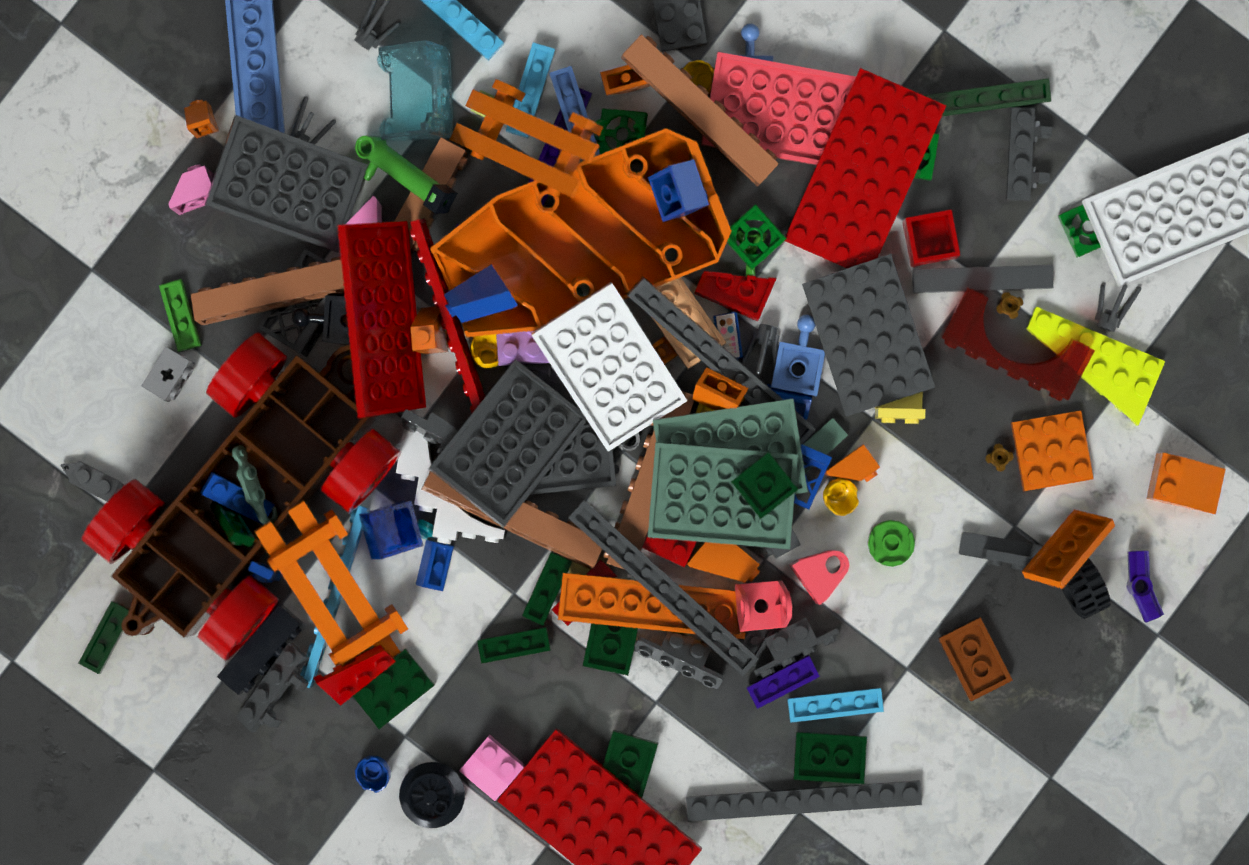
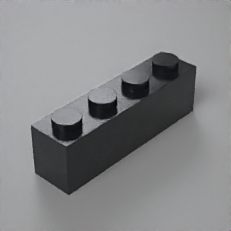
(260, 649)

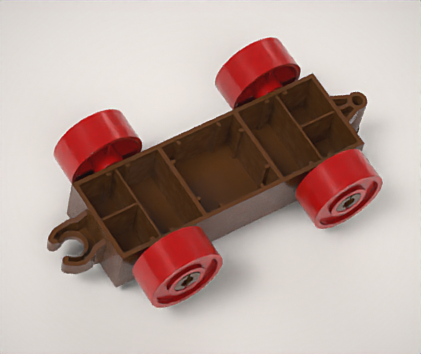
(295, 439)

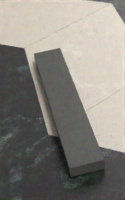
(982, 278)

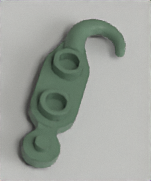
(252, 489)

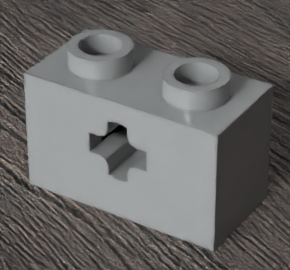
(158, 382)

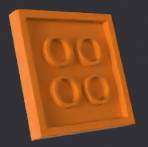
(1052, 450)

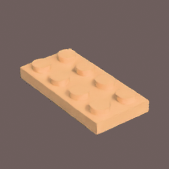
(684, 299)

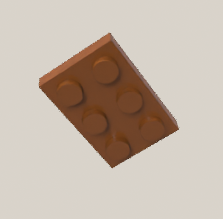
(975, 659)

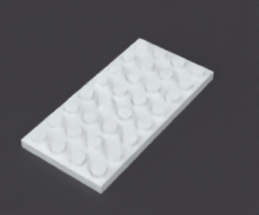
(1173, 211)

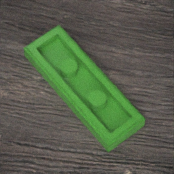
(180, 315)

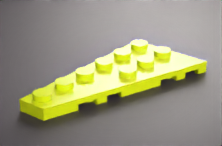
(1114, 370)

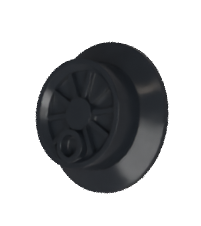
(432, 795)

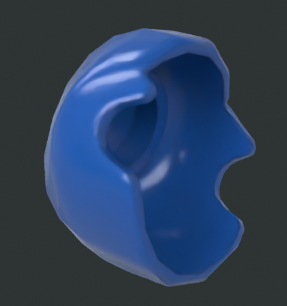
(373, 773)

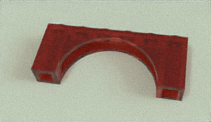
(1056, 374)

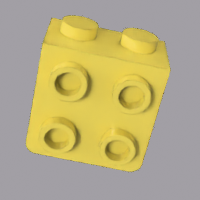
(904, 409)

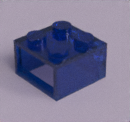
(391, 530)

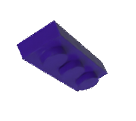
(782, 682)

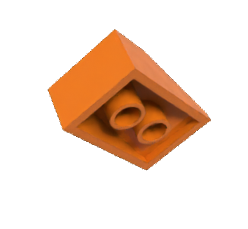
(1185, 483)

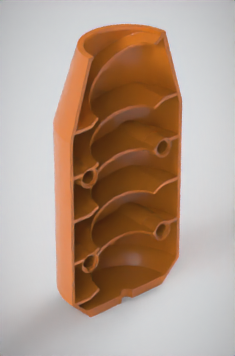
(593, 239)

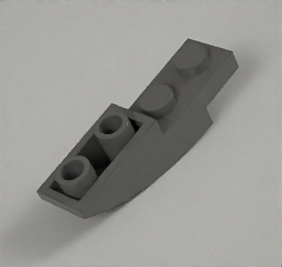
(434, 428)

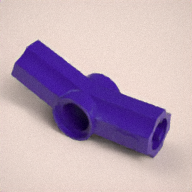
(1146, 600)

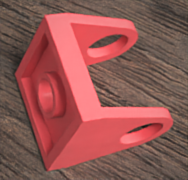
(816, 578)
(778, 609)

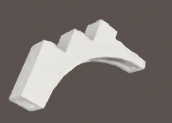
(449, 519)

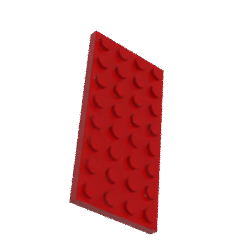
(864, 171)
(380, 317)
(592, 812)

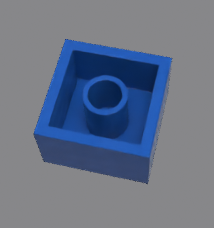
(678, 190)

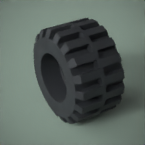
(1087, 591)

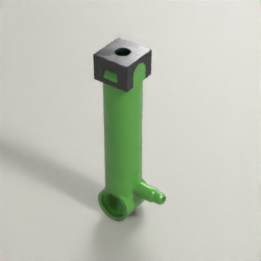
(435, 196)

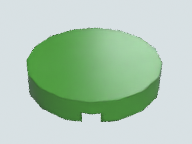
(891, 543)

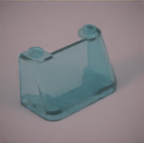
(418, 91)

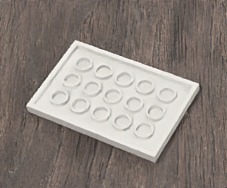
(609, 366)

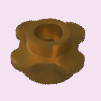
(1003, 307)
(999, 464)

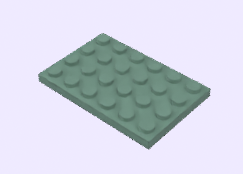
(749, 427)
(699, 503)

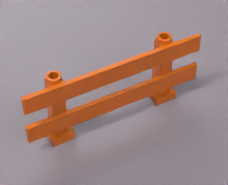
(499, 111)
(316, 538)

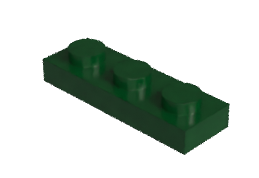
(232, 524)
(546, 589)
(104, 638)
(514, 645)

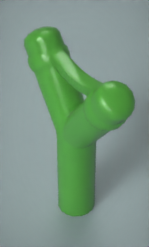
(751, 249)

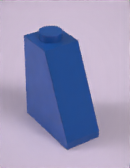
(479, 296)

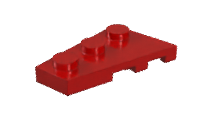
(738, 293)
(351, 678)

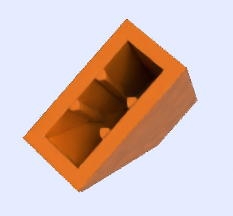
(428, 333)
(725, 561)

